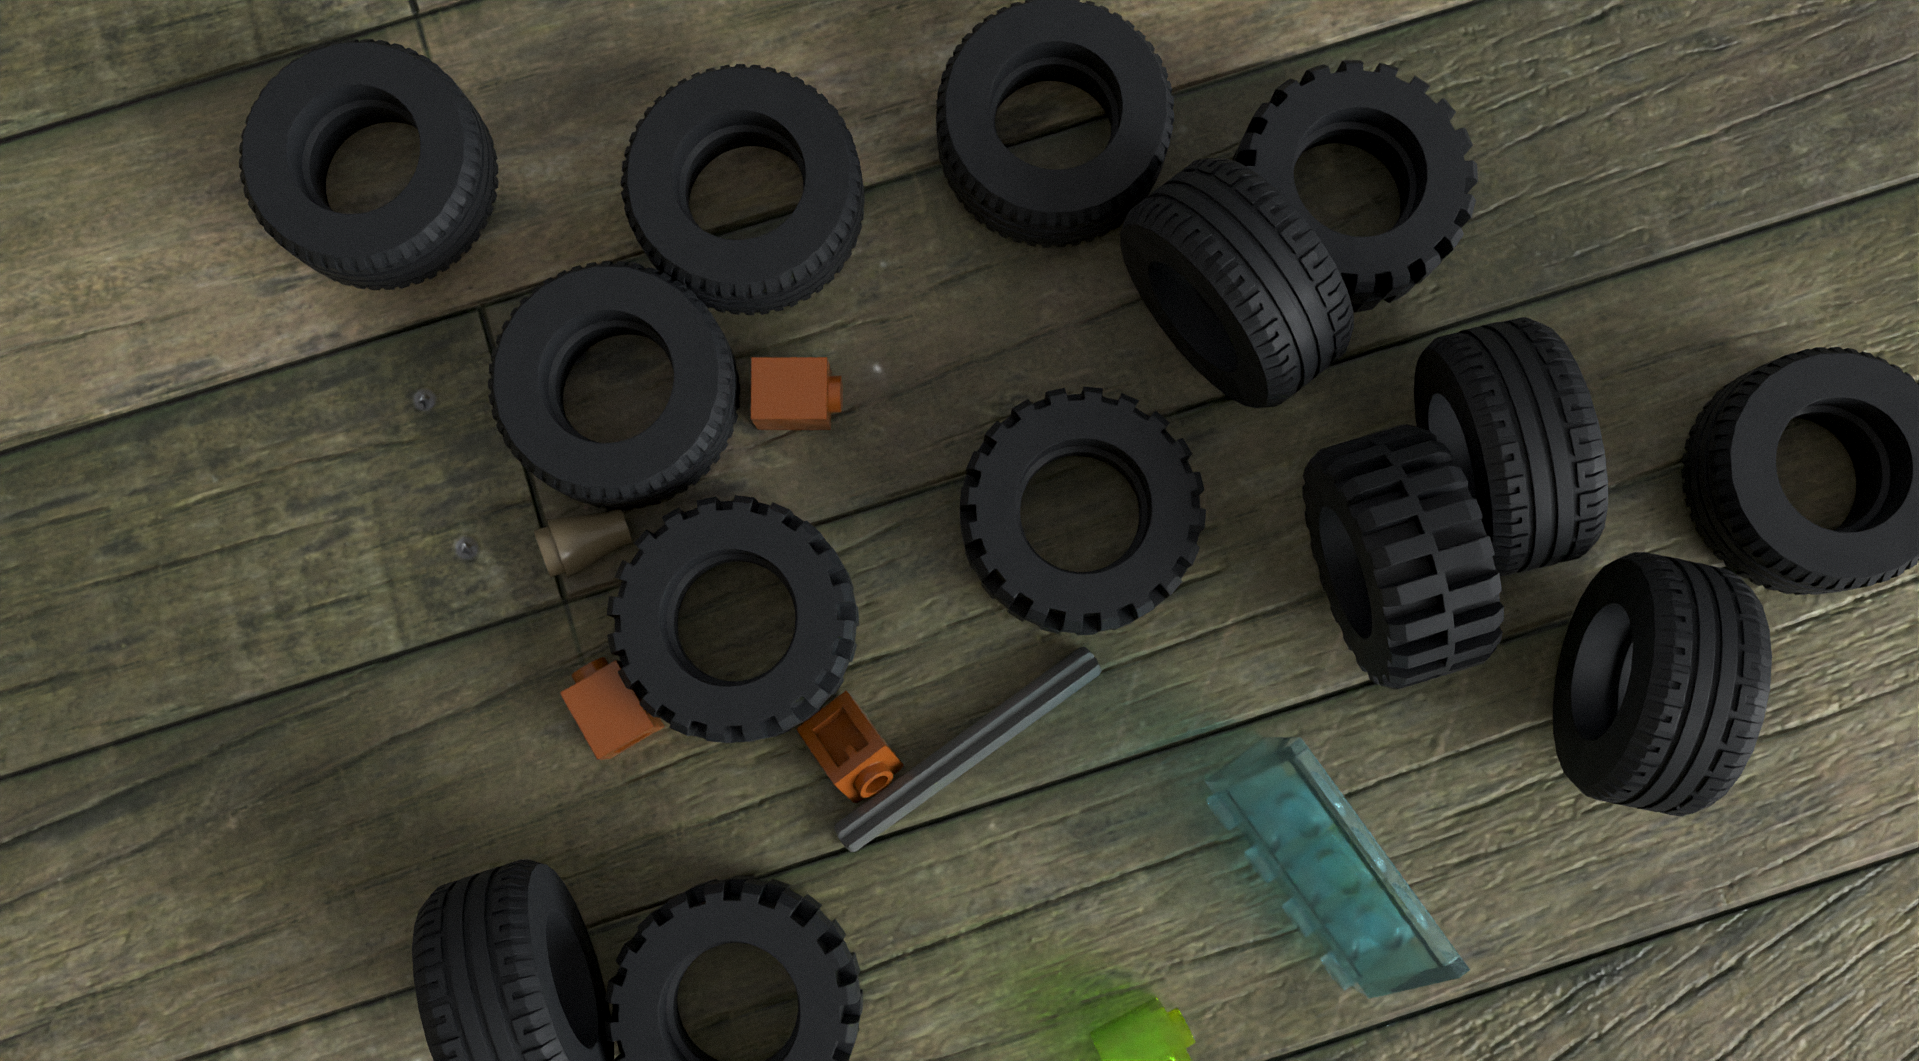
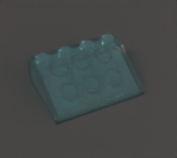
(1330, 871)

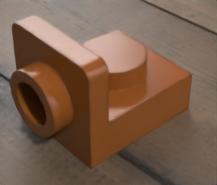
(850, 749)

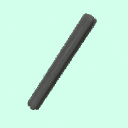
(967, 749)

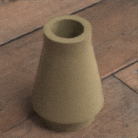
(581, 540)

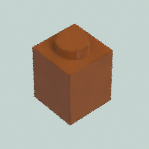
(794, 393)
(607, 710)

